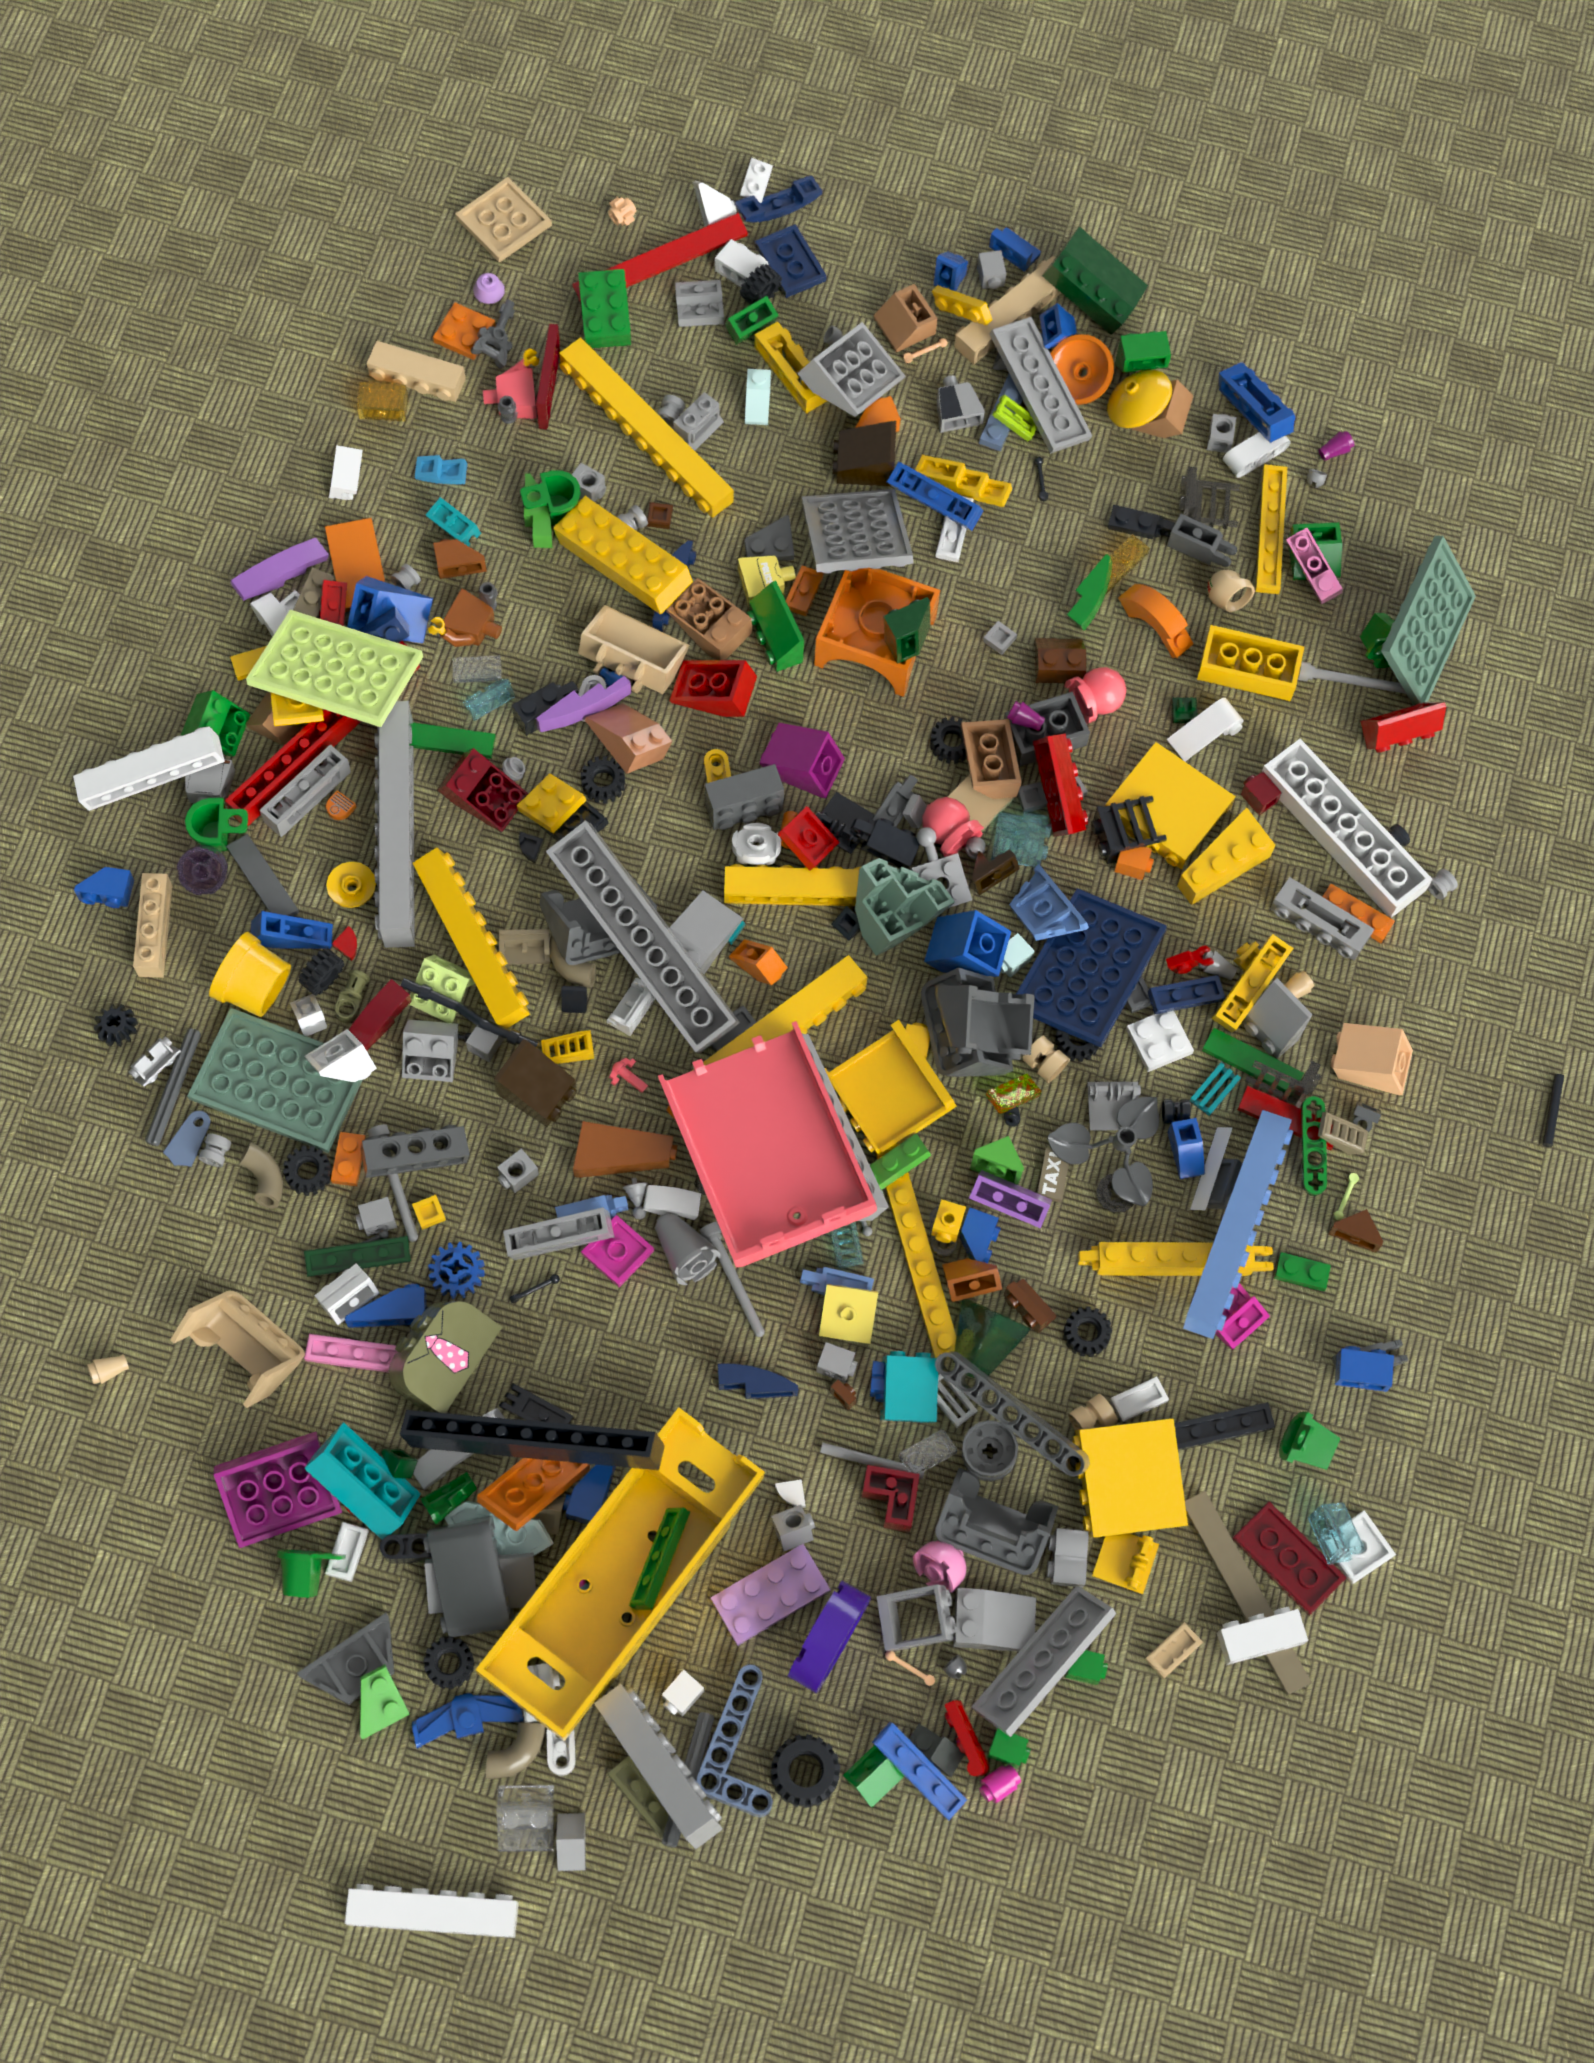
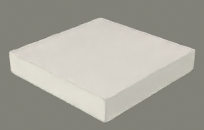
(1376, 1550)

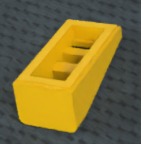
(578, 1055)

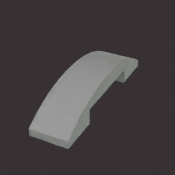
(436, 1463)

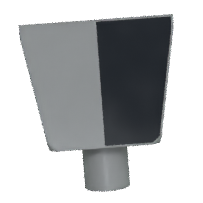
(958, 406)

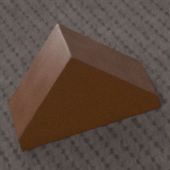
(1358, 1230)

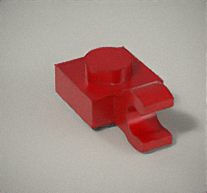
(1185, 961)

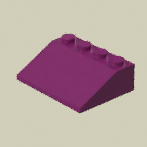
(273, 1491)

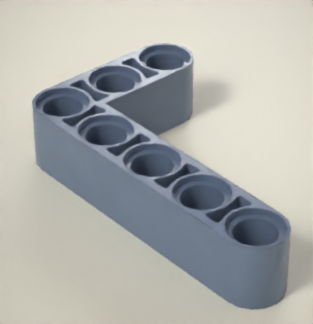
(729, 1745)

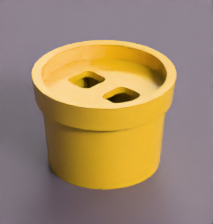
(250, 976)

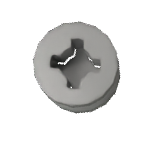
(405, 577)
(1442, 884)

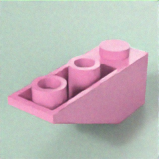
(1314, 566)

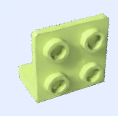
(445, 979)

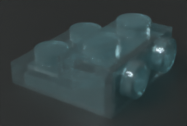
(1023, 836)

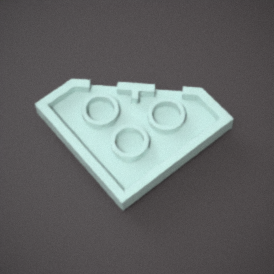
(528, 1539)

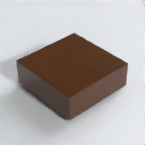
(659, 515)

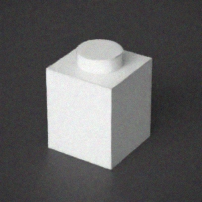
(682, 1694)

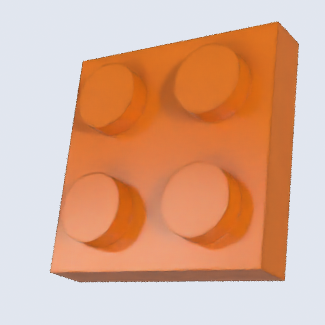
(461, 329)

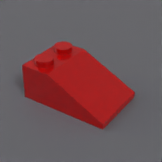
(715, 686)

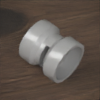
(671, 408)
(634, 518)
(214, 1150)

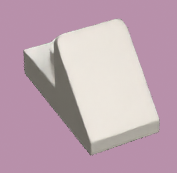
(309, 1015)

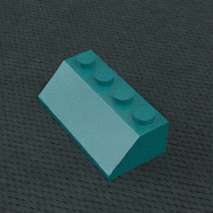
(362, 1481)

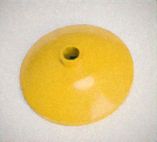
(1139, 398)

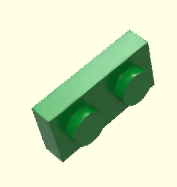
(1302, 1271)

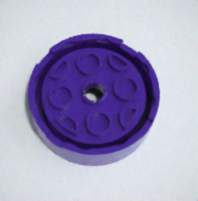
(829, 1636)

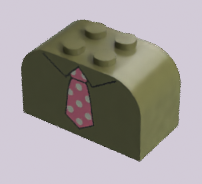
(441, 1354)

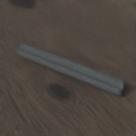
(173, 1087)
(693, 1762)

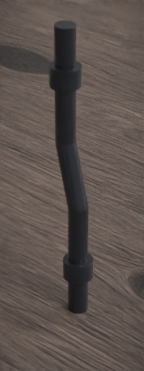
(427, 993)

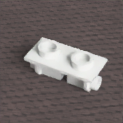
(756, 179)

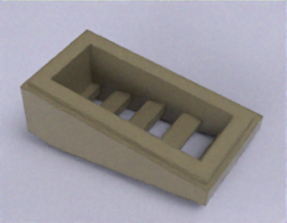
(1344, 1134)

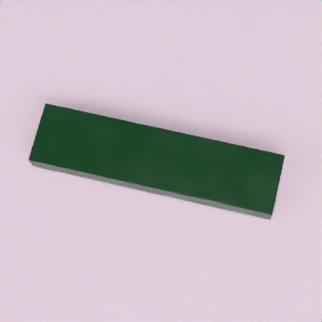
(365, 1254)

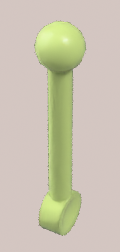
(1353, 1179)

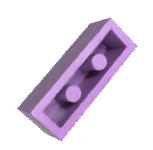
(1010, 1198)

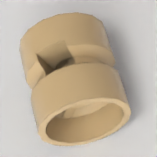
(1052, 1065)
(1095, 1414)

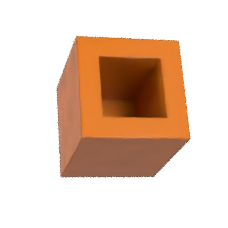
(1135, 862)

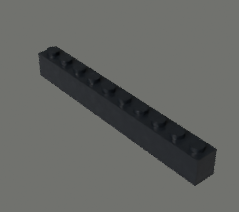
(533, 1439)

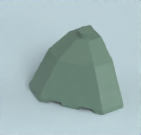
(895, 904)

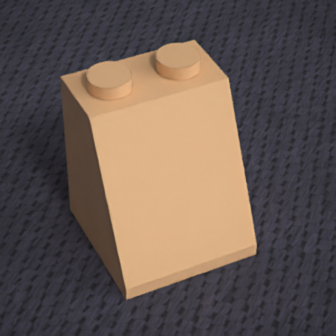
(1373, 1057)

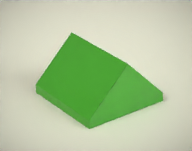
(998, 1159)

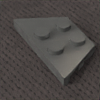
(341, 1667)

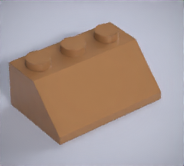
(992, 758)

